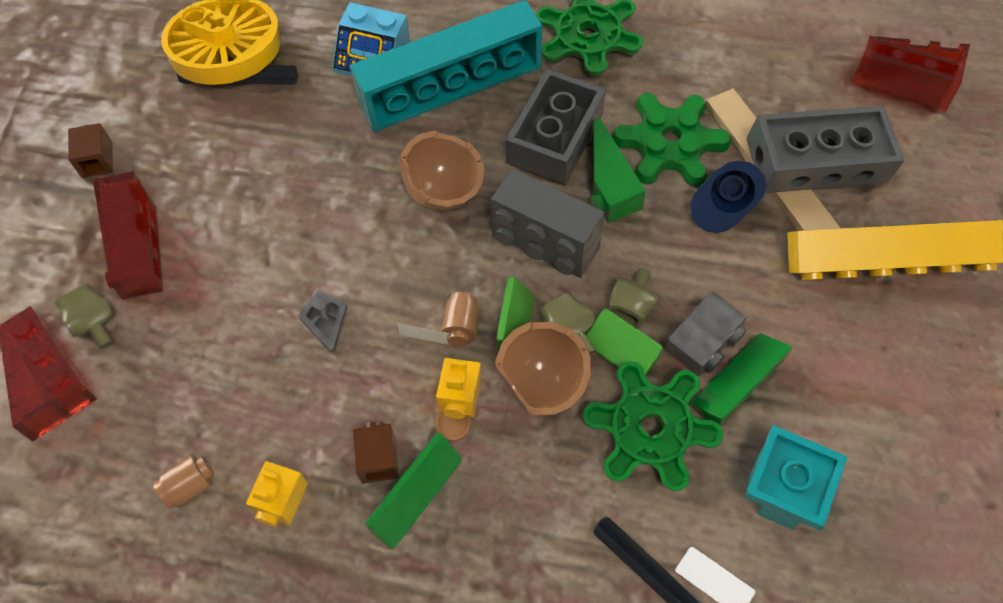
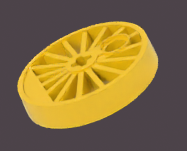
(218, 28)

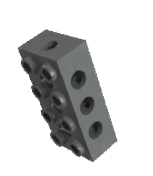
(825, 148)

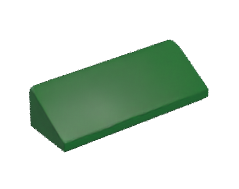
(740, 378)
(414, 491)

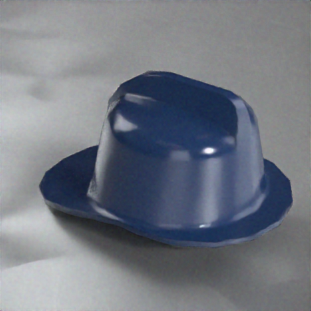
(728, 196)

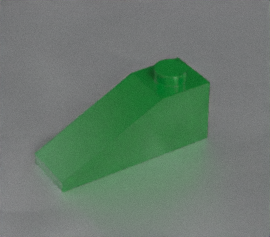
(614, 183)

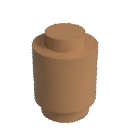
(461, 319)
(184, 481)

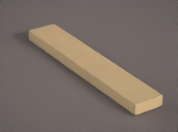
(799, 206)

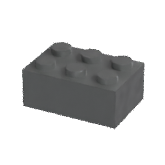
(555, 126)
(546, 223)

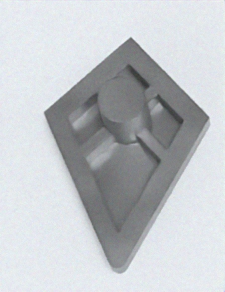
(324, 318)

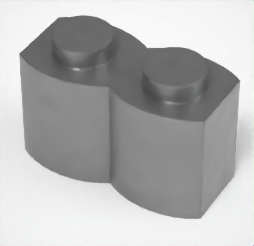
(706, 334)

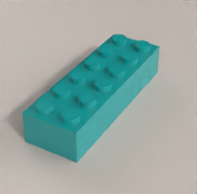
(448, 65)

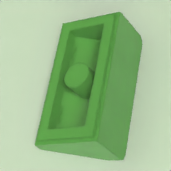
(515, 309)
(622, 343)

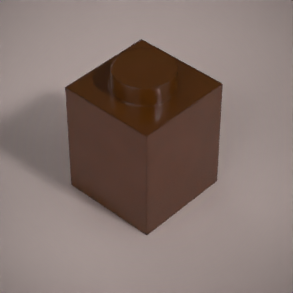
(90, 150)
(375, 452)

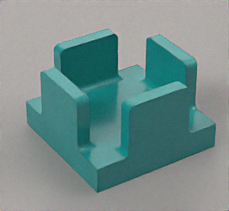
(794, 480)

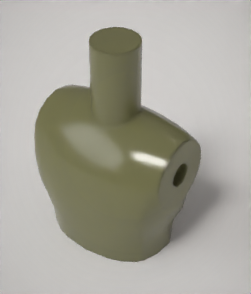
(632, 299)
(85, 312)
(570, 313)

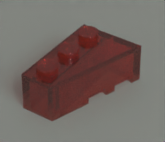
(912, 72)
(129, 235)
(39, 376)

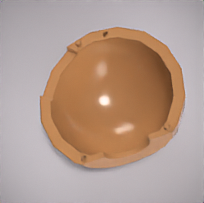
(441, 170)
(545, 366)

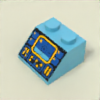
(367, 33)

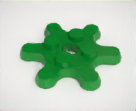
(584, 15)
(664, 155)
(666, 404)

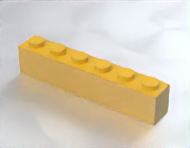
(896, 247)

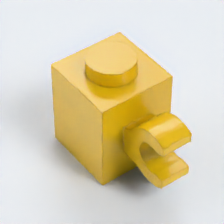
(459, 388)
(276, 494)

